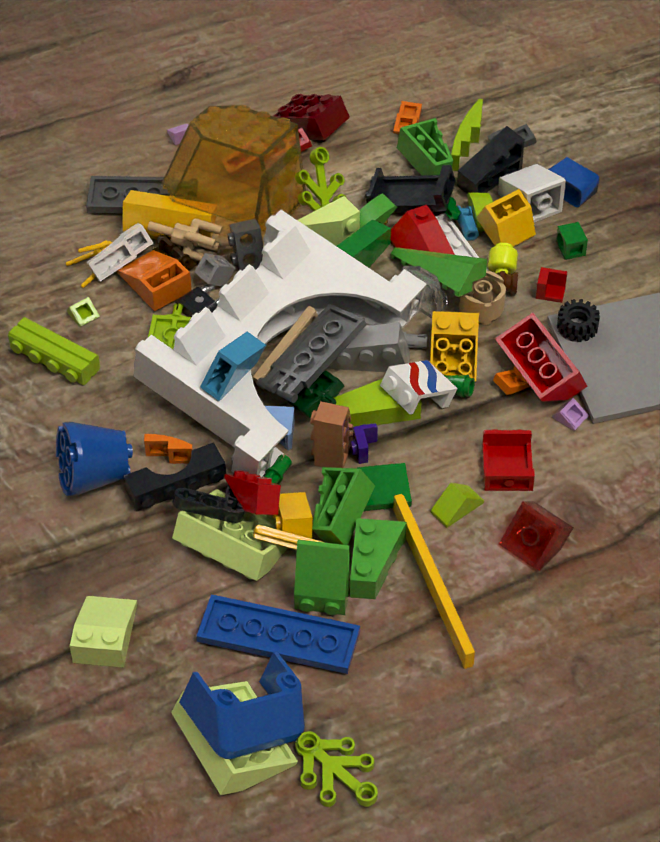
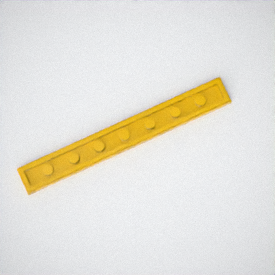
(435, 583)

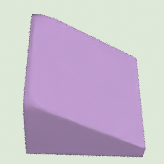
(177, 133)
(571, 414)

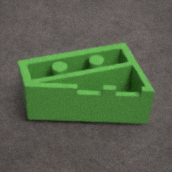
(424, 147)

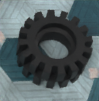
(581, 311)

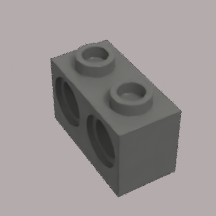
(250, 245)

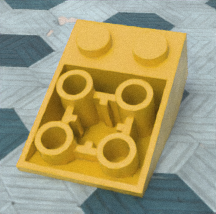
(455, 343)

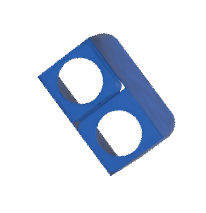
(579, 183)

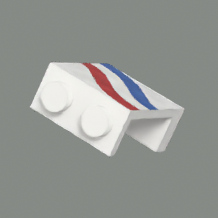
(415, 381)

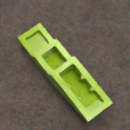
(467, 133)

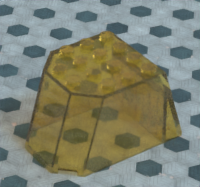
(237, 165)

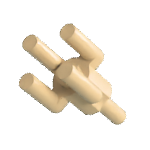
(189, 236)

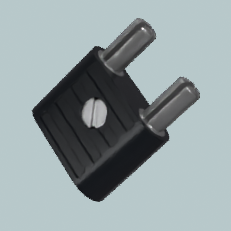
(197, 300)

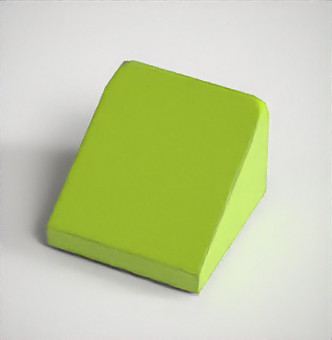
(83, 312)

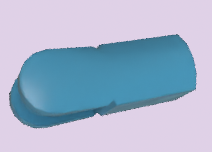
(467, 223)

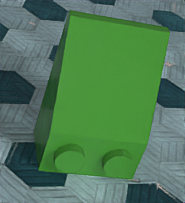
(321, 577)

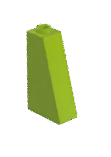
(374, 406)

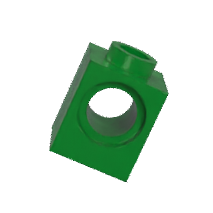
(571, 240)

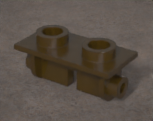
(166, 247)

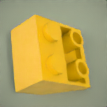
(508, 219)

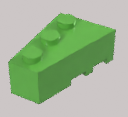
(341, 503)
(373, 554)

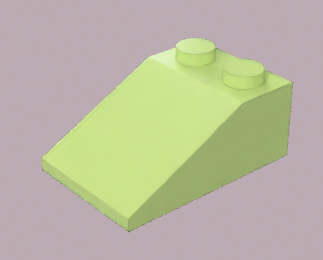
(334, 221)
(103, 631)

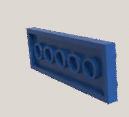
(268, 629)

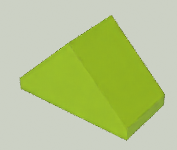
(455, 503)

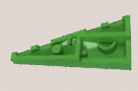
(452, 270)

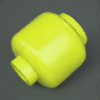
(503, 258)

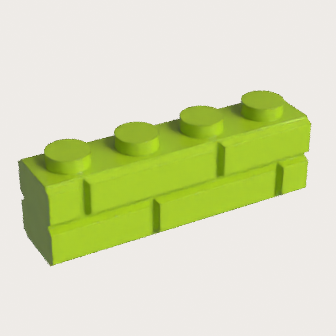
(53, 351)

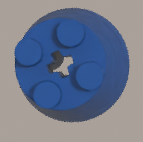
(90, 457)

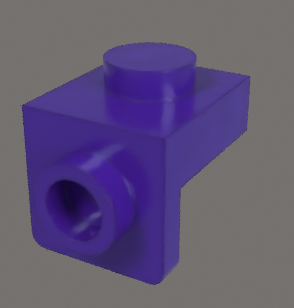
(361, 436)

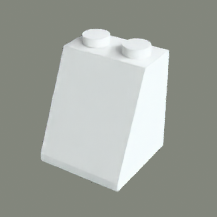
(539, 186)

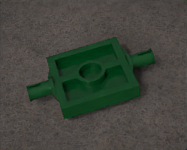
(323, 389)

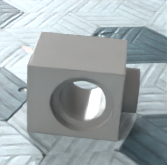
(214, 269)

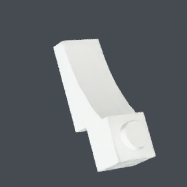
(120, 252)

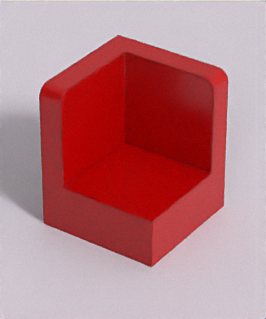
(551, 284)

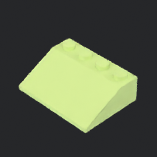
(229, 542)
(240, 772)

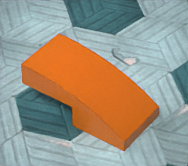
(408, 115)
(510, 381)
(161, 445)

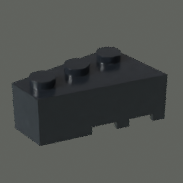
(496, 159)

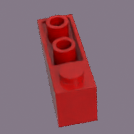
(254, 492)

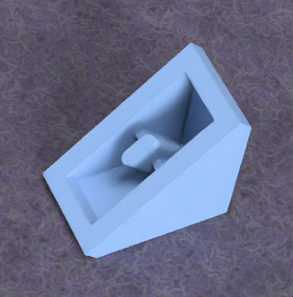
(285, 417)

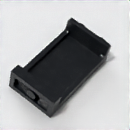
(414, 191)

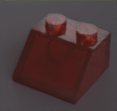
(535, 534)

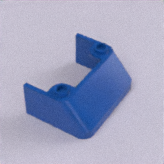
(250, 725)

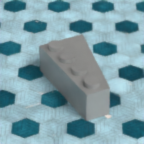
(374, 349)

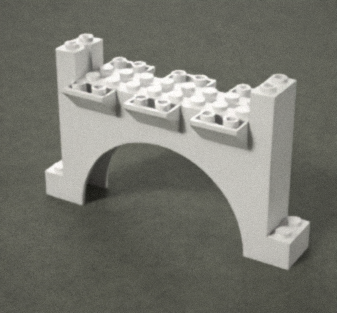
(294, 273)

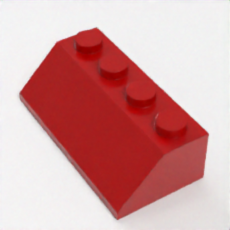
(541, 360)

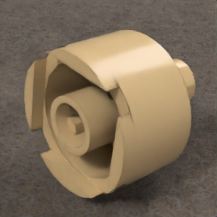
(485, 298)

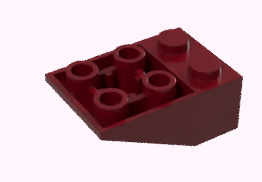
(315, 114)

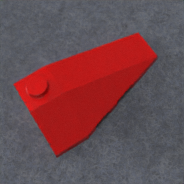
(420, 231)

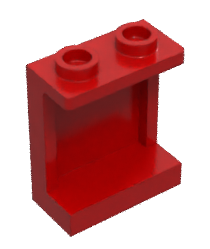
(507, 460)

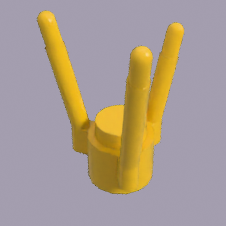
(97, 249)

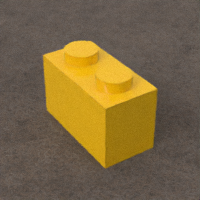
(294, 514)

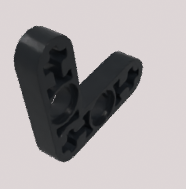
(209, 505)

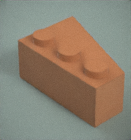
(331, 435)

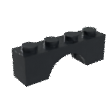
(149, 488)

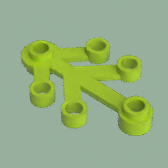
(318, 158)
(334, 766)

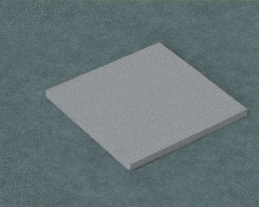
(620, 360)

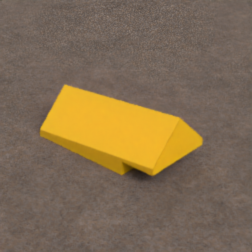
(147, 207)

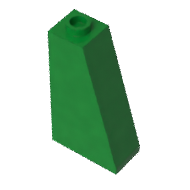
(367, 242)

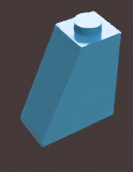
(232, 365)

